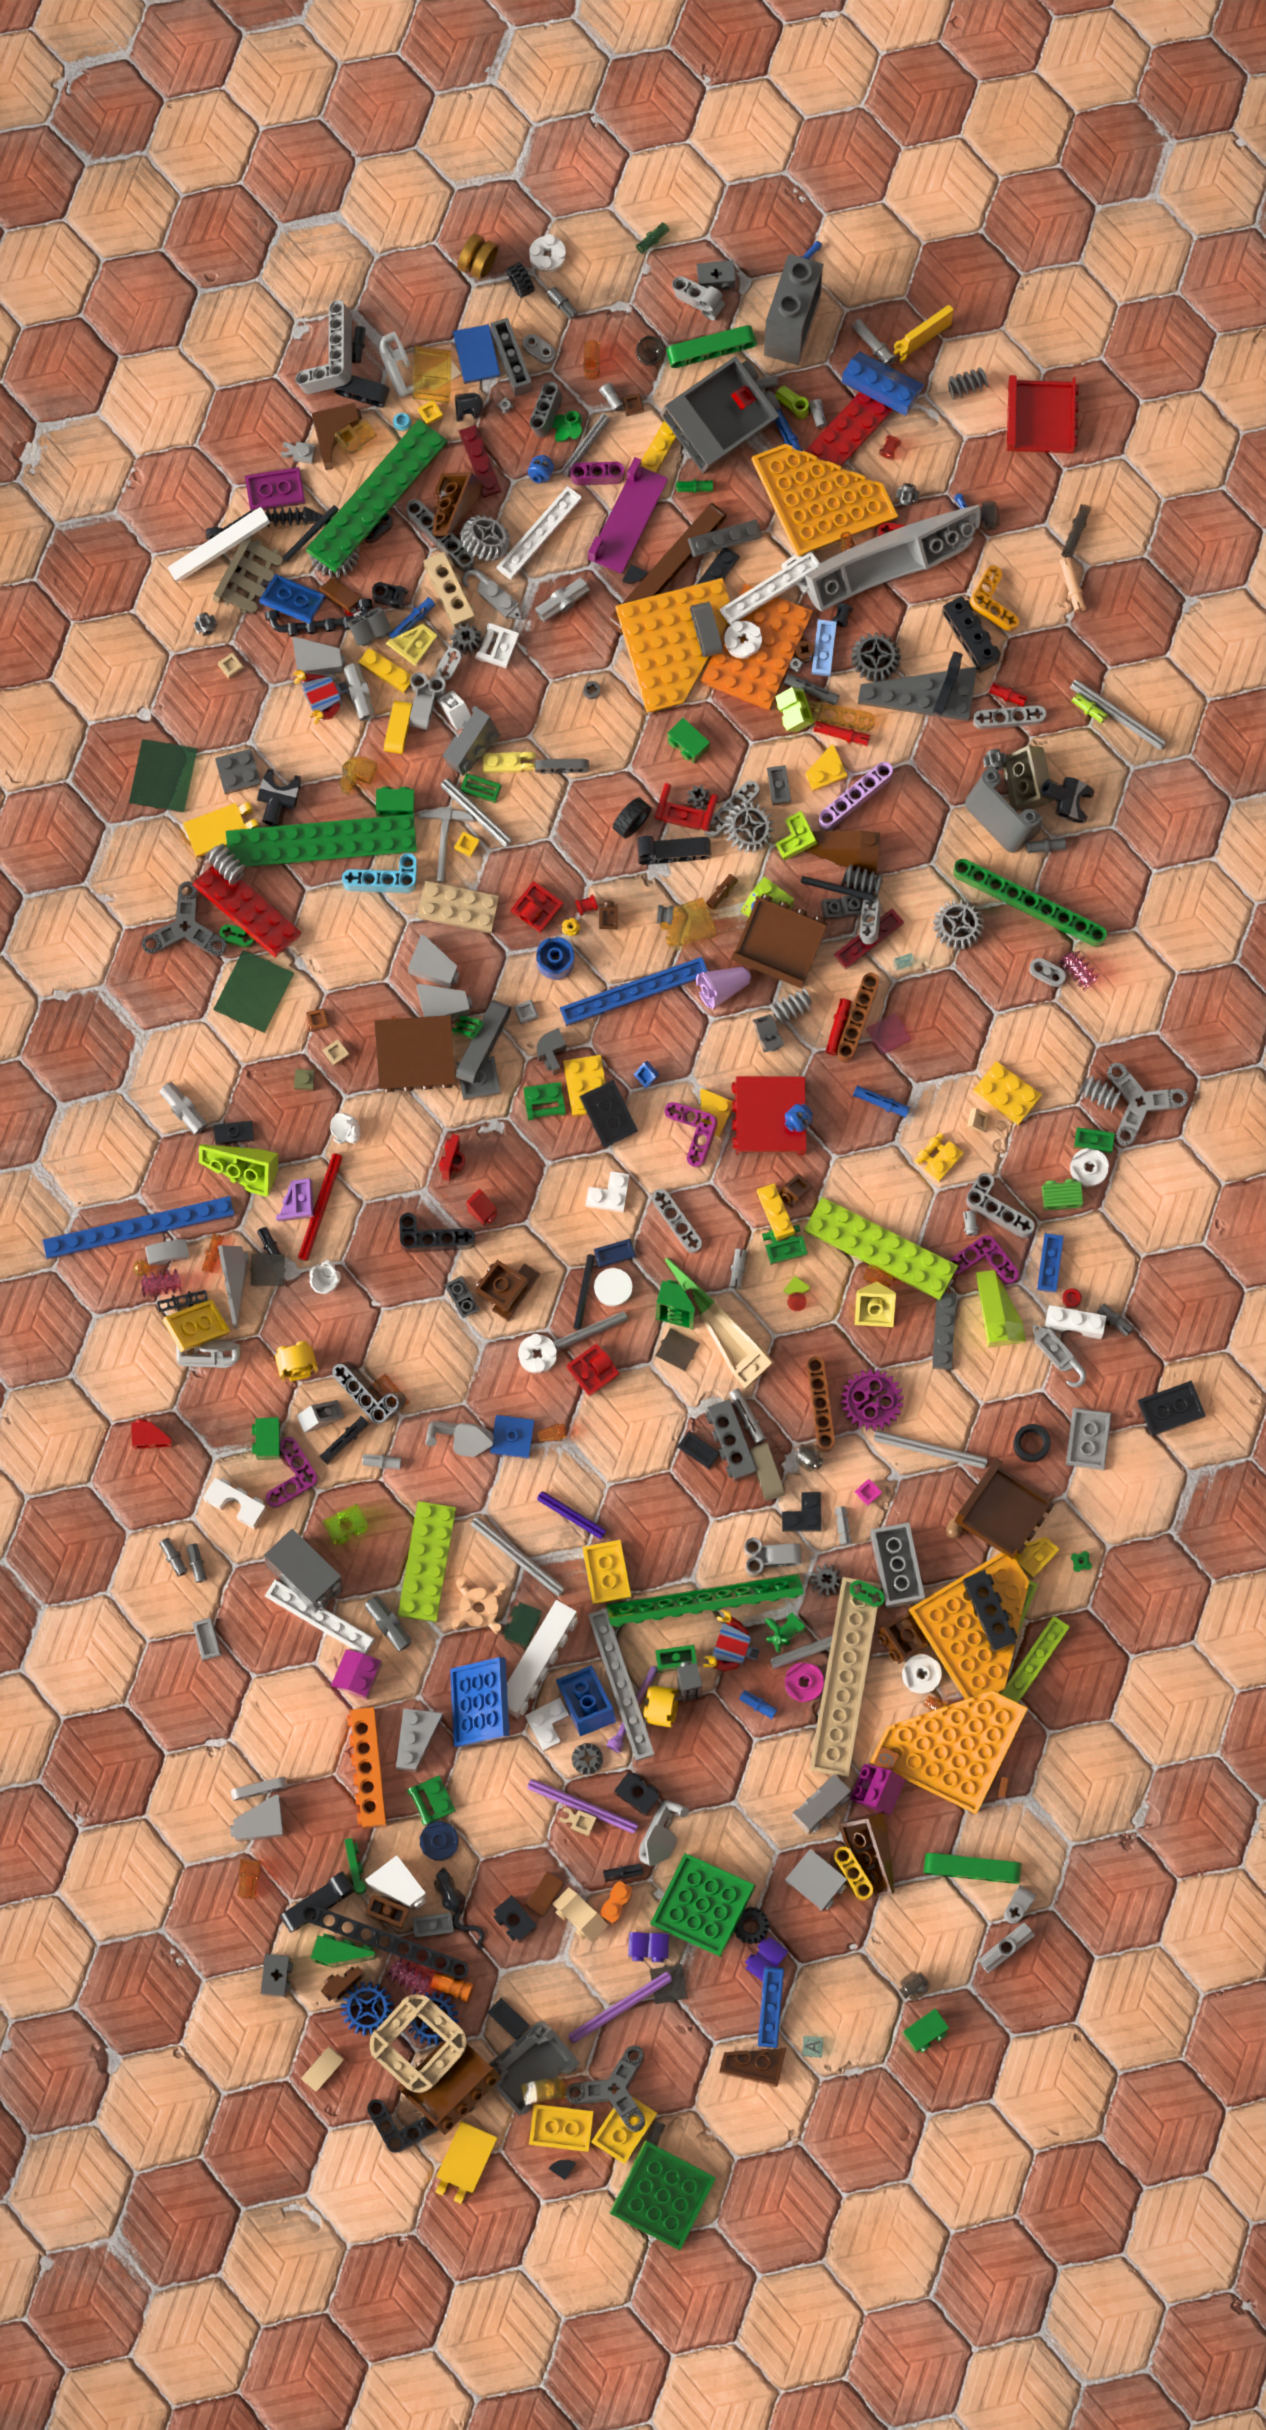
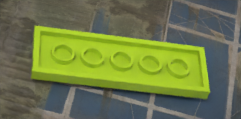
(427, 1561)

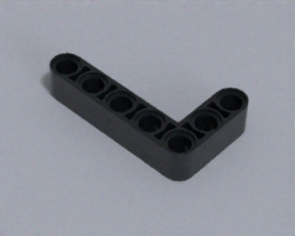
(402, 2135)

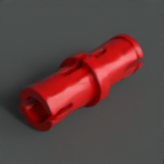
(1008, 694)

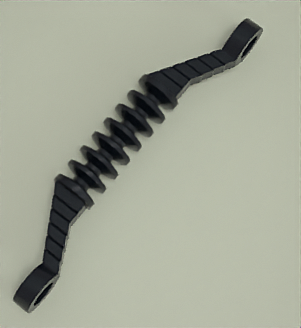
(307, 515)

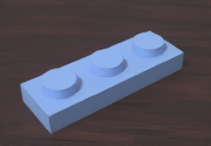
(824, 648)

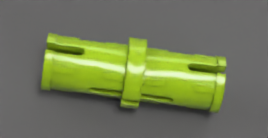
(1089, 708)

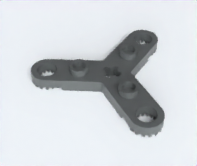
(195, 934)
(600, 2090)

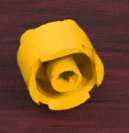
(296, 1361)
(662, 1706)

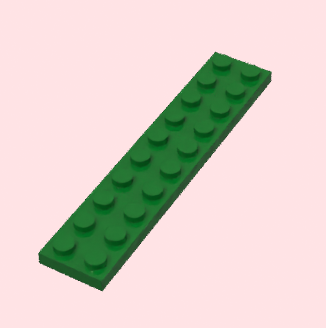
(376, 496)
(323, 841)
(704, 1599)

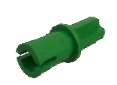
(694, 486)

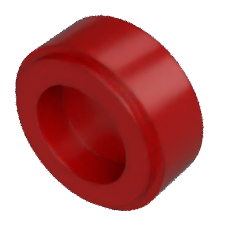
(1071, 1298)

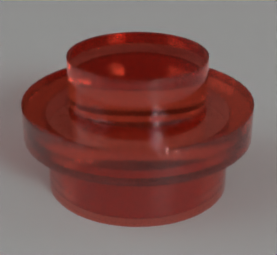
(796, 1301)

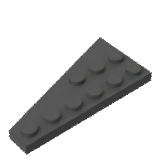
(920, 694)

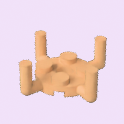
(475, 1596)

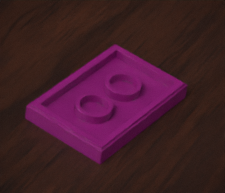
(275, 489)

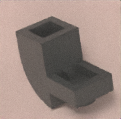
(767, 1033)
(548, 1047)

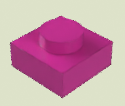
(868, 1492)

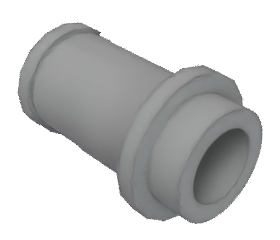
(970, 1223)

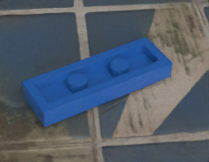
(1050, 1263)

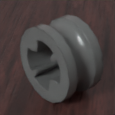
(594, 695)

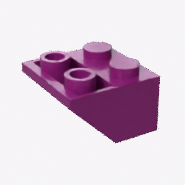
(877, 1789)

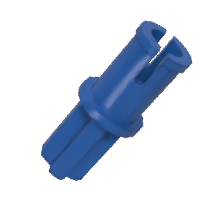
(758, 1704)

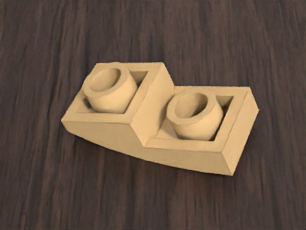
(322, 2068)

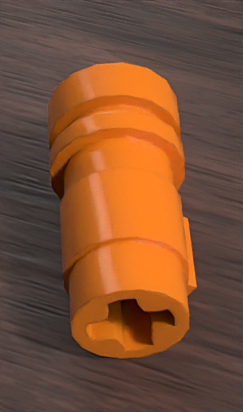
(451, 1986)

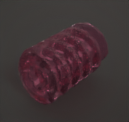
(1079, 969)
(161, 1283)
(409, 1977)

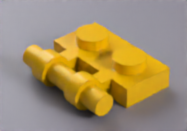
(943, 1161)

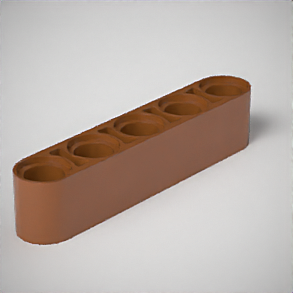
(860, 1009)
(820, 1413)

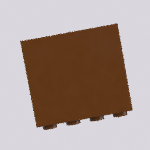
(780, 940)
(415, 1053)
(1004, 1511)
(456, 2091)

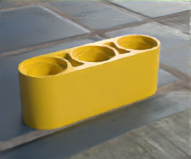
(398, 727)
(852, 1863)

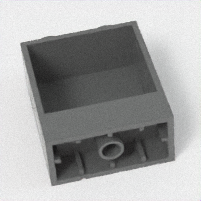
(793, 309)
(711, 421)

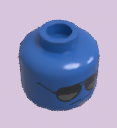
(540, 469)
(798, 1117)

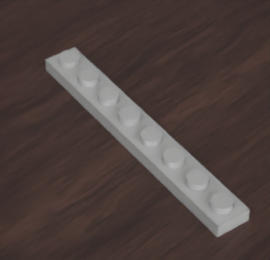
(621, 1685)

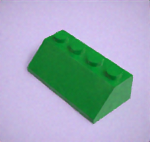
(674, 1305)

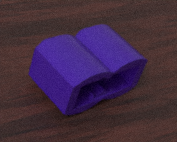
(648, 1946)
(770, 1954)

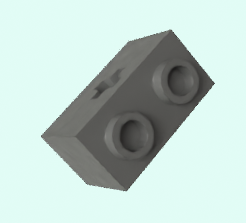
(723, 270)
(272, 1964)

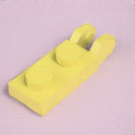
(507, 762)

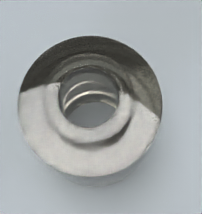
(989, 515)

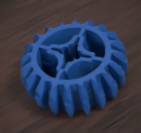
(374, 2001)
(420, 2031)

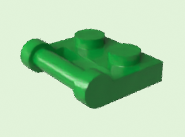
(544, 1095)
(437, 1797)

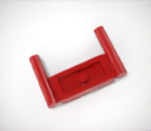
(684, 815)

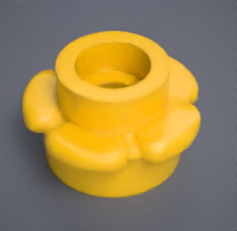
(571, 922)

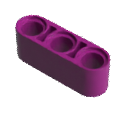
(605, 478)

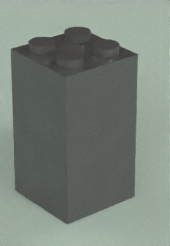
(304, 1571)

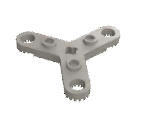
(1153, 1101)

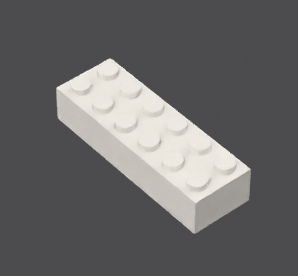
(538, 1656)

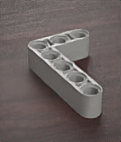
(339, 369)

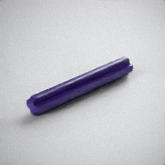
(571, 1514)

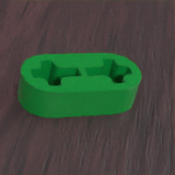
(236, 940)
(868, 1589)

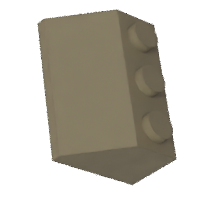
(1024, 777)

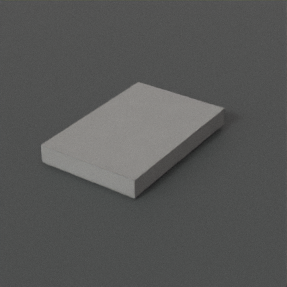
(1088, 1439)

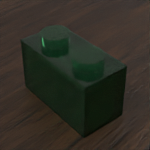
(522, 1625)

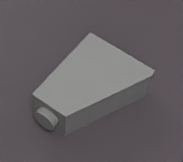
(317, 657)
(432, 964)
(443, 1001)
(259, 1822)

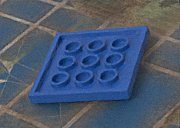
(479, 1702)

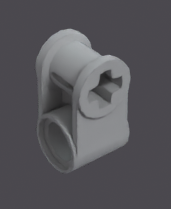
(1020, 1902)

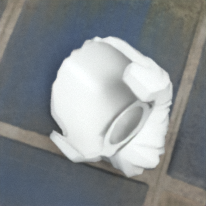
(345, 1128)
(325, 1277)

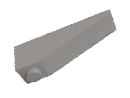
(234, 1269)

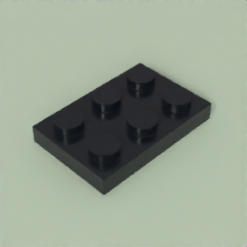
(608, 1113)
(1171, 1408)

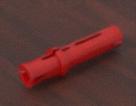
(842, 733)
(840, 1019)

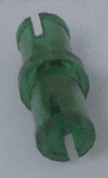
(652, 238)

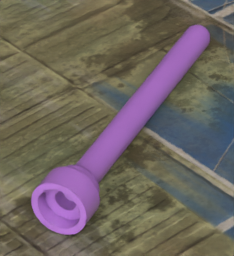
(616, 1742)

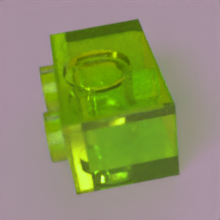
(354, 1516)

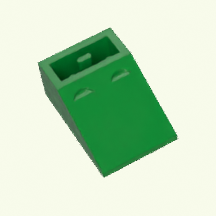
(335, 1953)

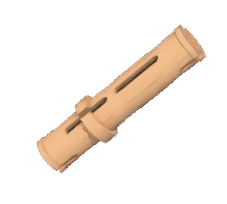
(1075, 592)

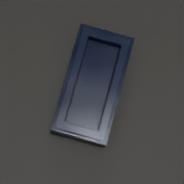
(614, 1253)

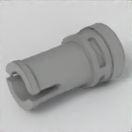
(609, 393)
(816, 408)

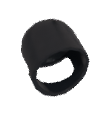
(468, 404)

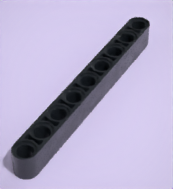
(392, 1948)

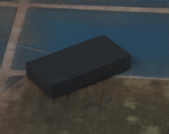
(698, 1450)
(508, 2018)

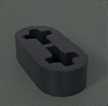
(380, 531)

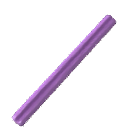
(582, 1805)
(620, 2007)

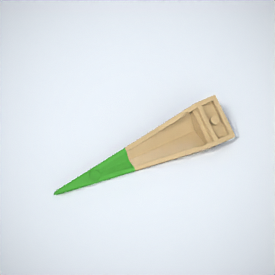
(740, 1350)

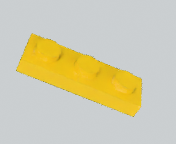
(658, 448)
(385, 670)
(775, 1211)

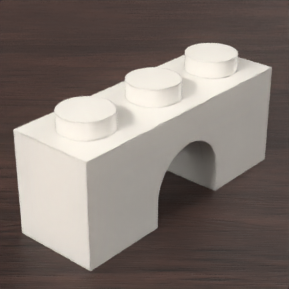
(1063, 1319)
(221, 1492)

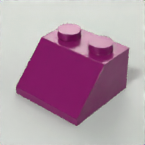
(357, 1674)

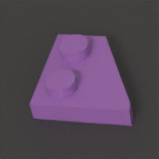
(298, 1201)

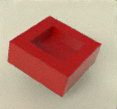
(743, 397)

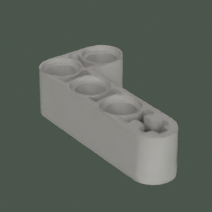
(1002, 1209)

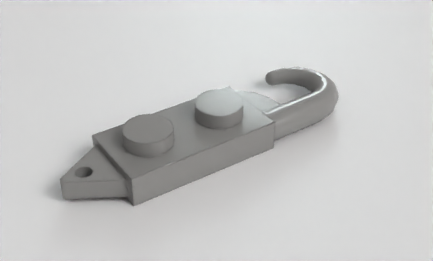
(494, 595)
(1058, 1353)

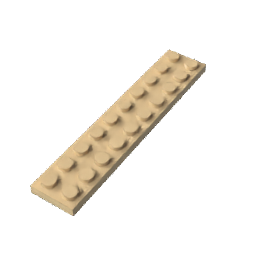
(844, 1682)

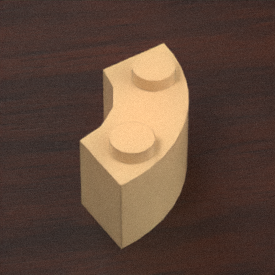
(580, 1915)

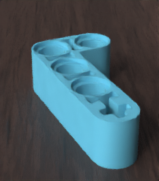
(381, 875)

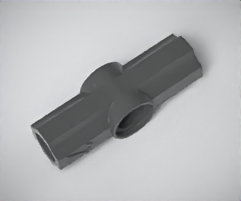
(388, 1623)

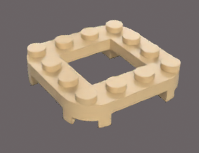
(397, 2022)

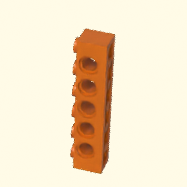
(367, 1717)

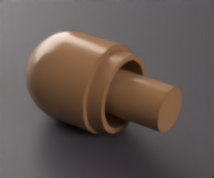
(953, 1530)

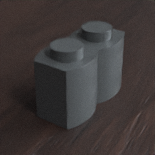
(369, 626)

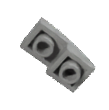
(167, 1251)

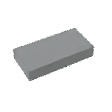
(206, 1639)

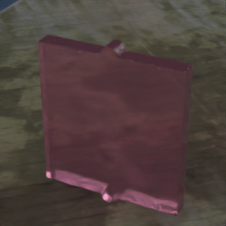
(888, 1034)

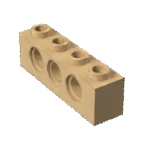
(441, 563)

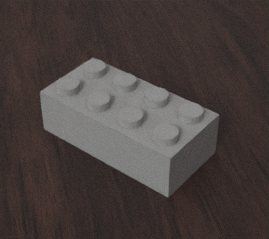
(897, 1565)

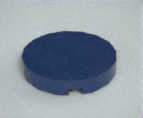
(439, 1841)

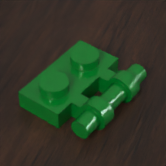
(786, 1249)

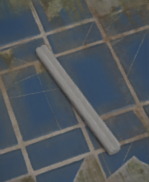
(1118, 714)
(930, 1449)
(517, 1556)

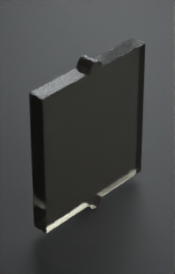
(267, 1269)
(677, 1349)
(674, 1990)

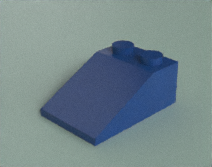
(586, 1700)

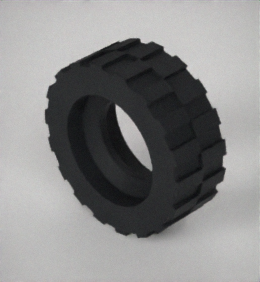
(632, 817)

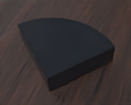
(634, 575)
(562, 2168)

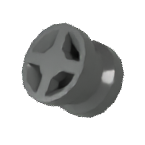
(665, 914)

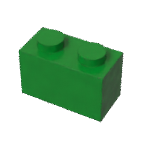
(688, 740)
(394, 801)
(267, 1438)
(671, 1658)
(925, 2031)

